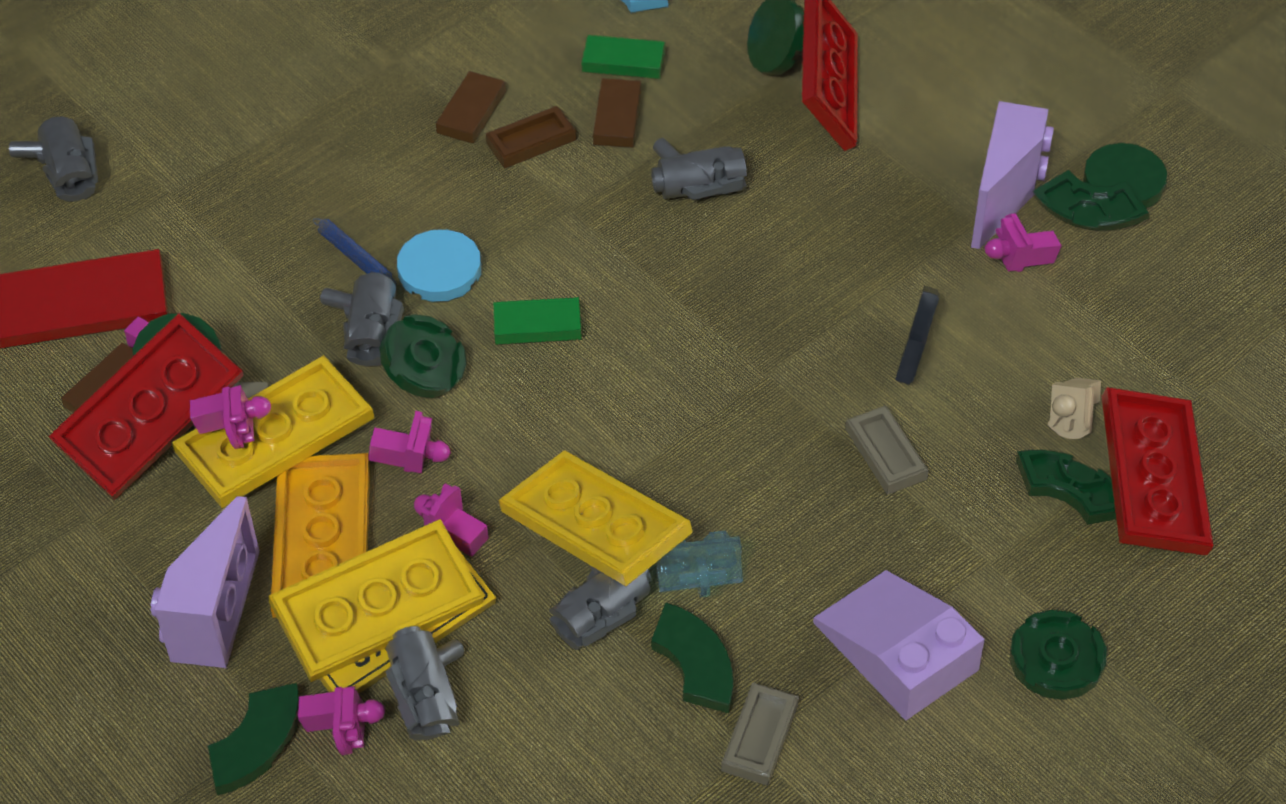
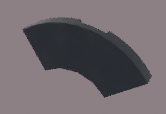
(917, 335)

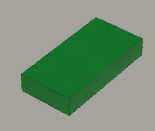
(623, 56)
(537, 320)

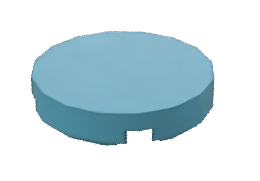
(439, 265)

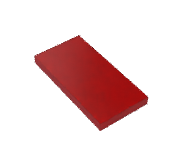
(830, 70)
(80, 297)
(144, 406)
(1156, 472)

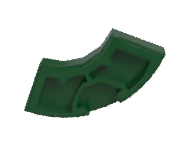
(1090, 205)
(1070, 481)
(697, 655)
(258, 739)

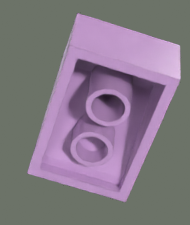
(1011, 166)
(208, 590)
(903, 641)

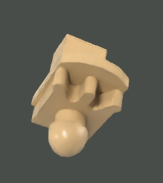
(1073, 407)

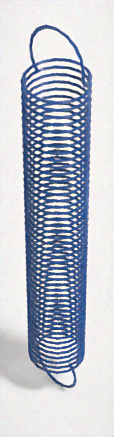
(351, 249)

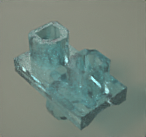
(701, 564)

